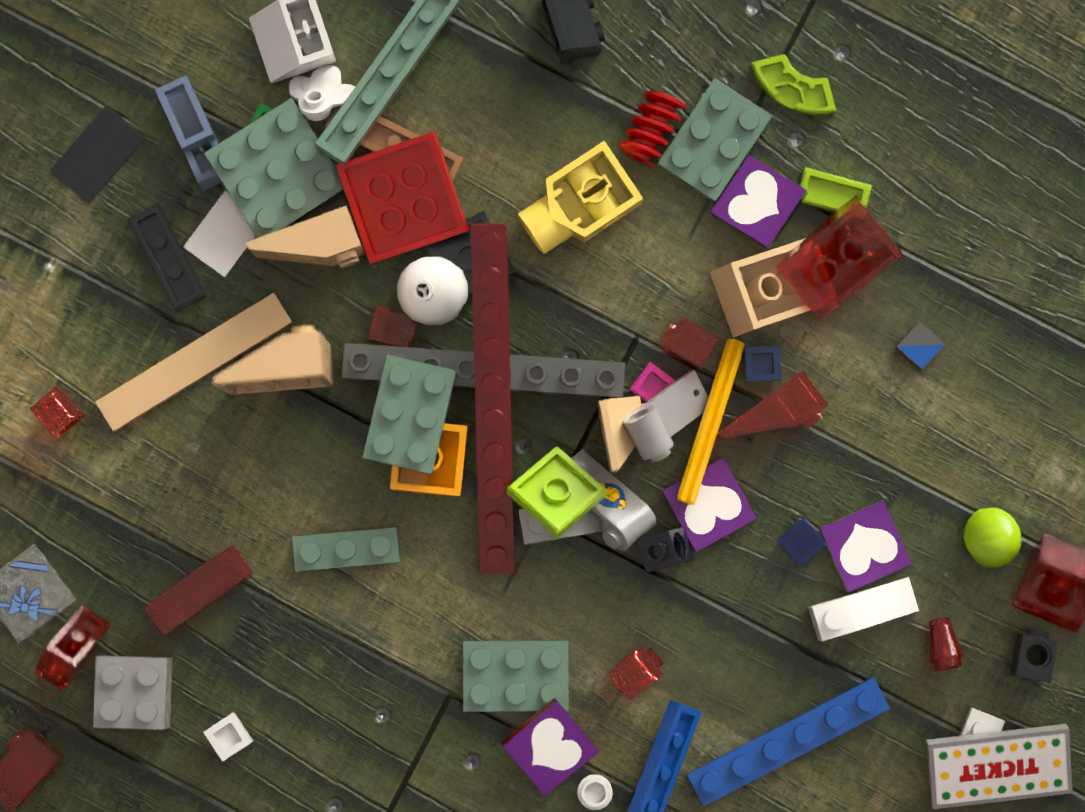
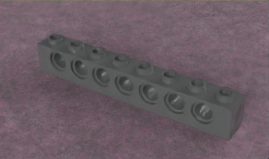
(528, 373)

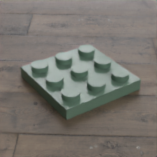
(274, 169)

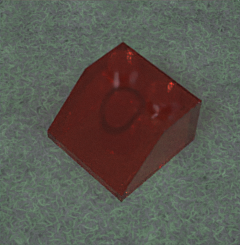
(1054, 584)

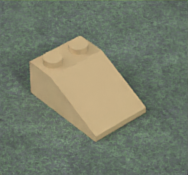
(319, 240)
(756, 291)

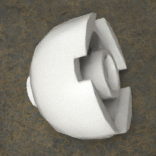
(446, 290)

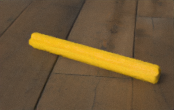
(710, 422)

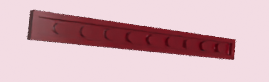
(493, 397)

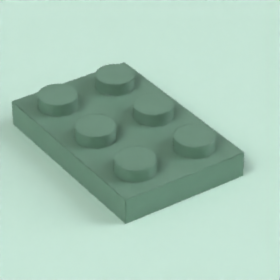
(714, 140)
(409, 414)
(514, 675)

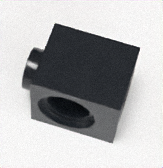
(665, 549)
(1020, 665)

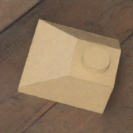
(615, 434)

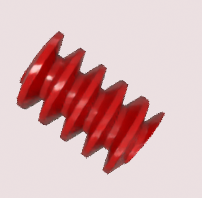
(651, 127)

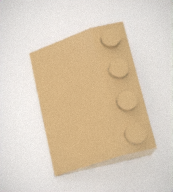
(284, 364)

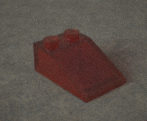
(839, 258)

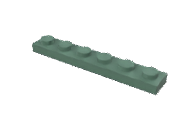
(384, 78)

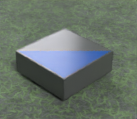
(920, 346)

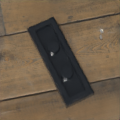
(167, 257)

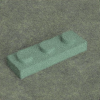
(346, 549)

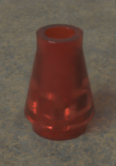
(944, 646)

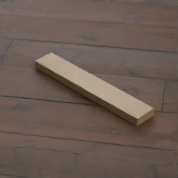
(193, 362)

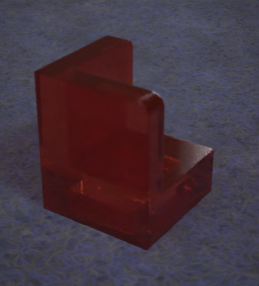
(391, 328)

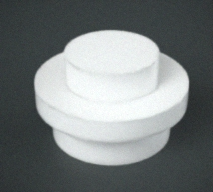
(595, 792)

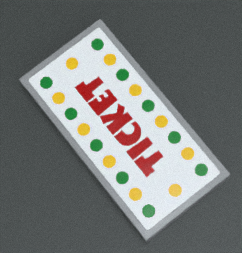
(999, 766)

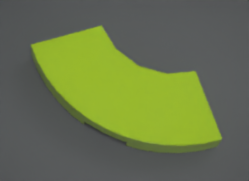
(792, 88)

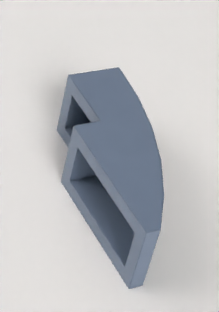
(190, 128)

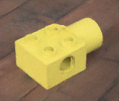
(581, 200)

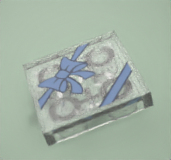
(31, 593)

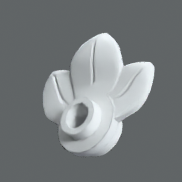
(319, 92)

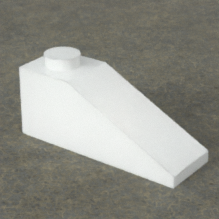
(863, 609)

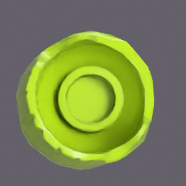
(992, 537)

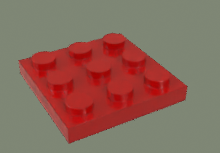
(402, 197)

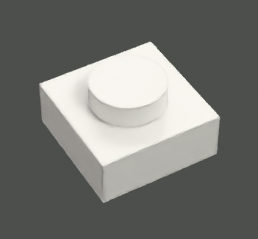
(980, 722)
(228, 736)

